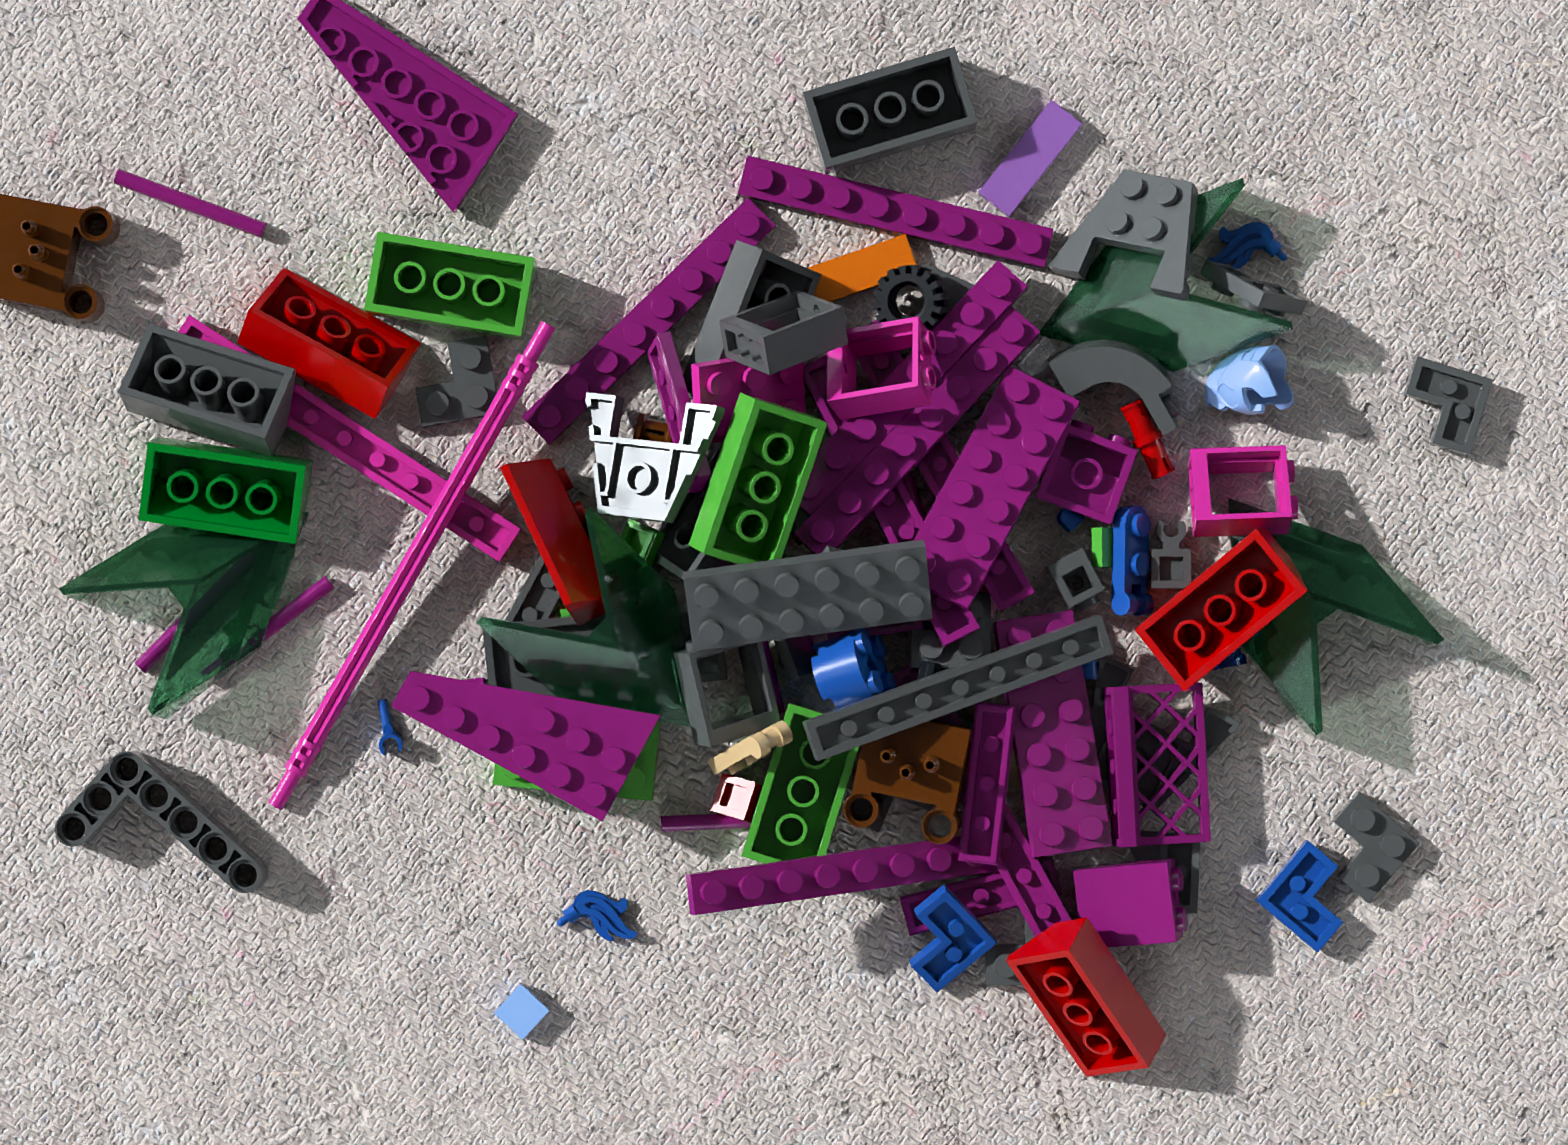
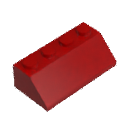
(328, 342)
(558, 533)
(1222, 608)
(1087, 999)

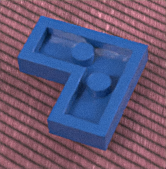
(1292, 900)
(957, 942)

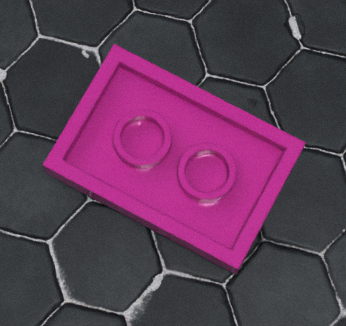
(723, 380)

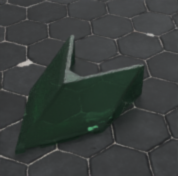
(1121, 306)
(1337, 577)
(225, 594)
(628, 655)

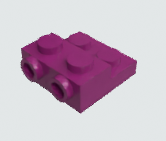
(1087, 473)

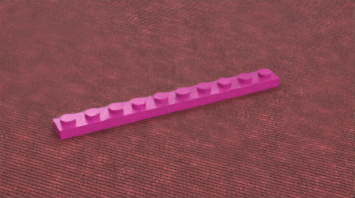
(382, 461)

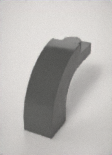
(1119, 363)

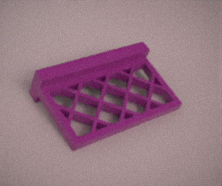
(1123, 765)

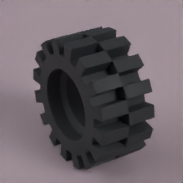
(916, 276)

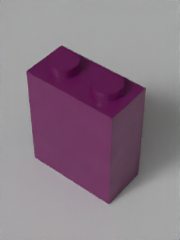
(1132, 901)

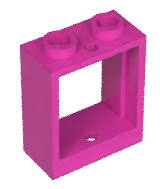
(877, 339)
(1240, 460)

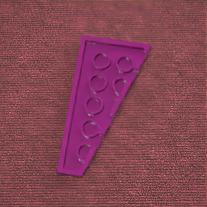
(426, 108)
(552, 741)

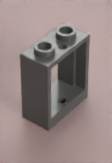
(784, 332)
(759, 688)

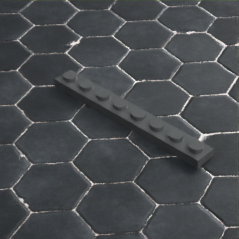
(957, 687)

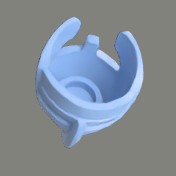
(1250, 381)

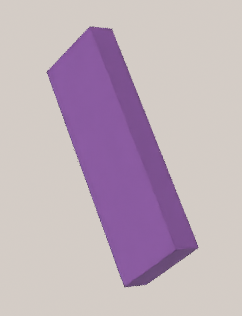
(1029, 158)

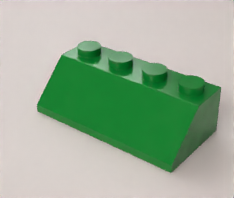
(224, 489)

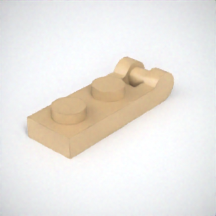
(752, 748)

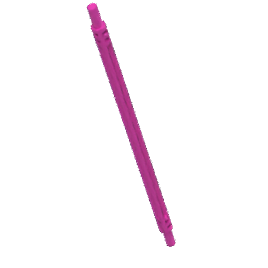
(411, 565)

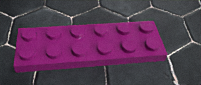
(992, 483)
(1055, 751)

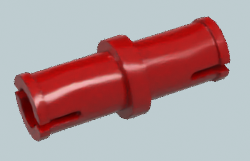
(1147, 439)

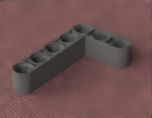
(167, 815)

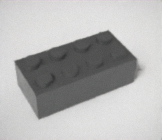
(889, 110)

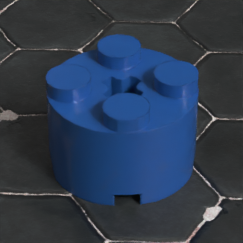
(851, 668)

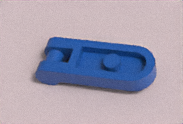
(1131, 562)

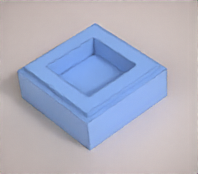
(521, 1011)

